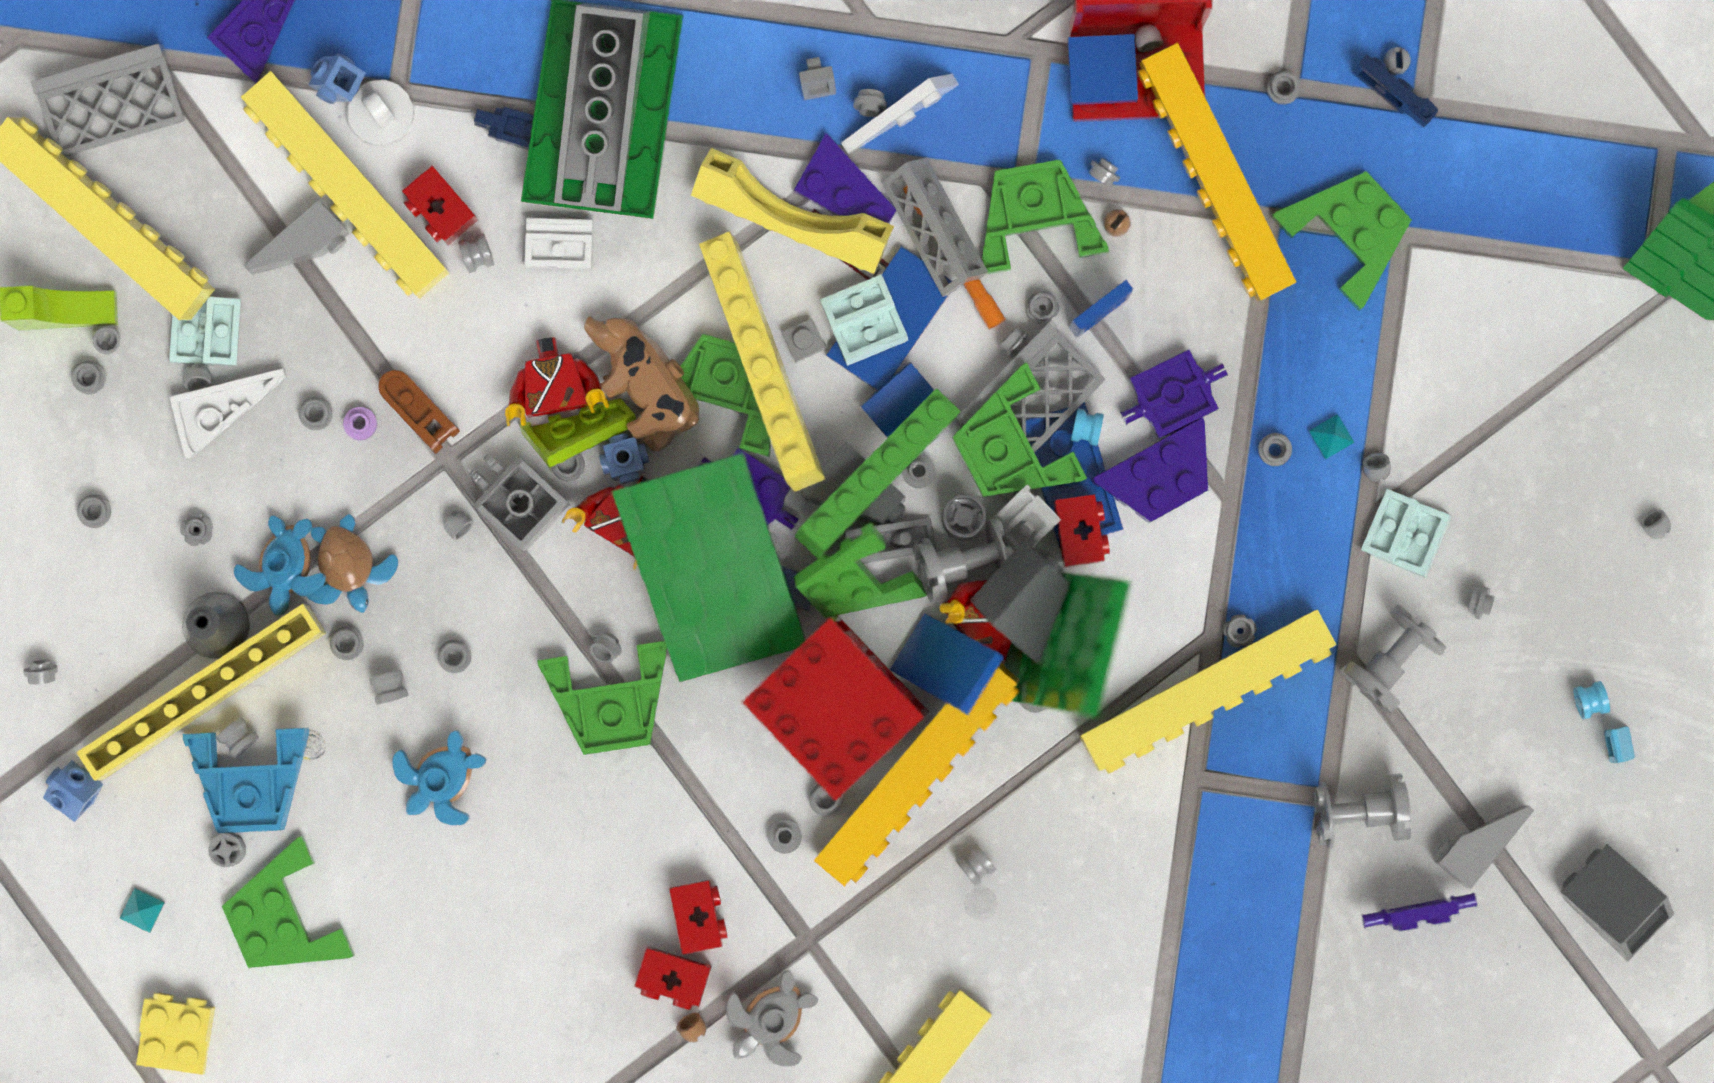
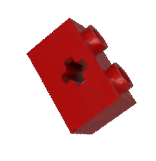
(430, 188)
(1074, 549)
(691, 935)
(660, 963)

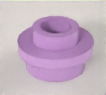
(370, 426)

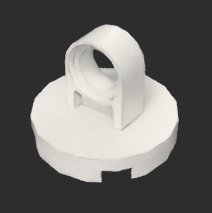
(381, 113)

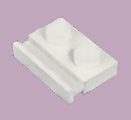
(558, 243)
(1026, 519)

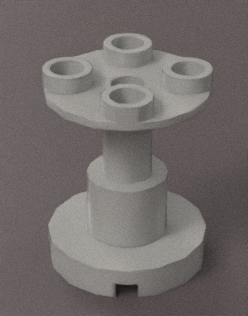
(952, 564)
(1386, 668)
(1375, 810)

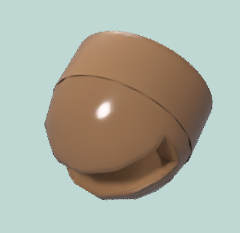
(1123, 226)
(691, 1027)

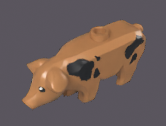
(648, 378)

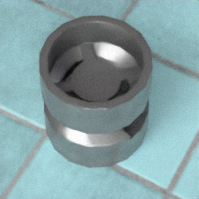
(963, 517)

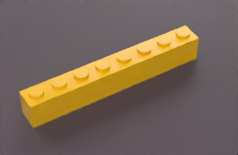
(1217, 173)
(909, 781)

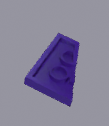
(251, 33)
(840, 186)

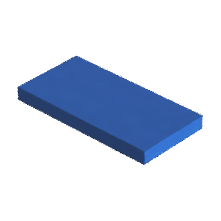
(916, 303)
(1091, 462)
(946, 663)

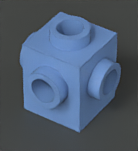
(336, 79)
(627, 471)
(71, 790)

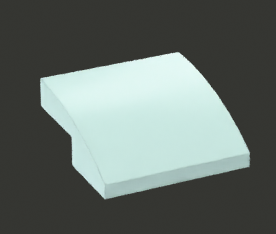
(864, 320)
(209, 335)
(1406, 533)

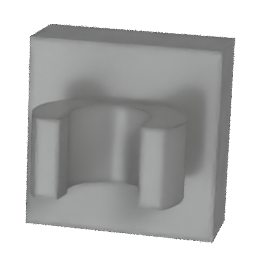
(817, 80)

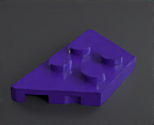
(1161, 475)

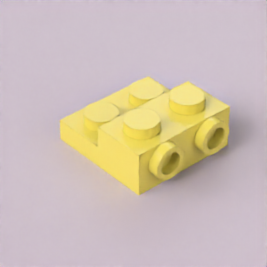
(175, 1033)

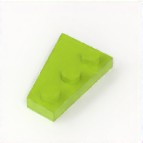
(572, 435)

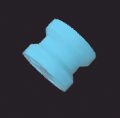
(1087, 427)
(1591, 700)

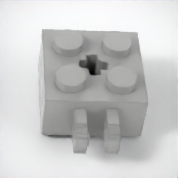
(499, 502)

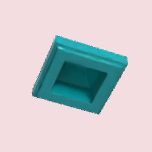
(1331, 436)
(142, 910)

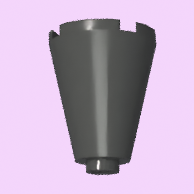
(226, 626)

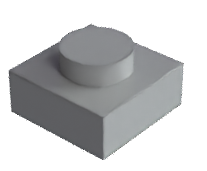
(803, 340)

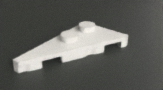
(902, 111)
(211, 410)

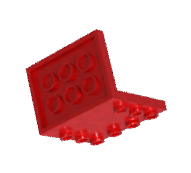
(1175, 19)
(835, 707)

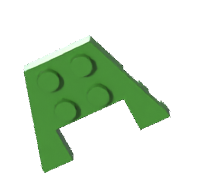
(1035, 200)
(1362, 219)
(719, 378)
(998, 449)
(846, 585)
(610, 714)
(269, 923)

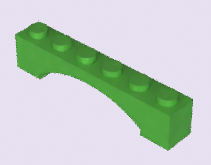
(877, 473)

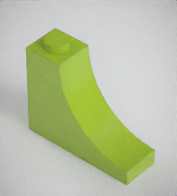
(51, 309)

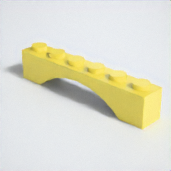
(731, 186)

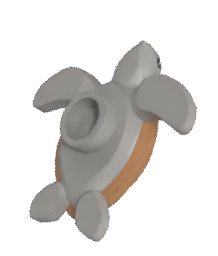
(769, 1020)

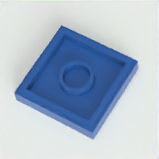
(1102, 69)
(1101, 309)
(897, 399)

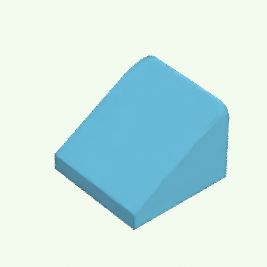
(1619, 744)

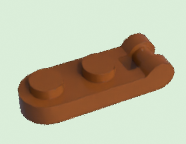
(416, 408)

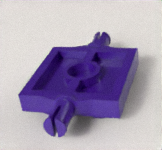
(1173, 394)
(770, 490)
(1407, 916)

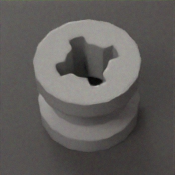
(476, 253)
(388, 687)
(237, 737)
(220, 851)
(975, 865)

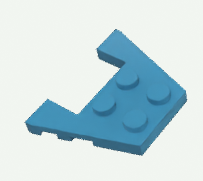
(249, 796)

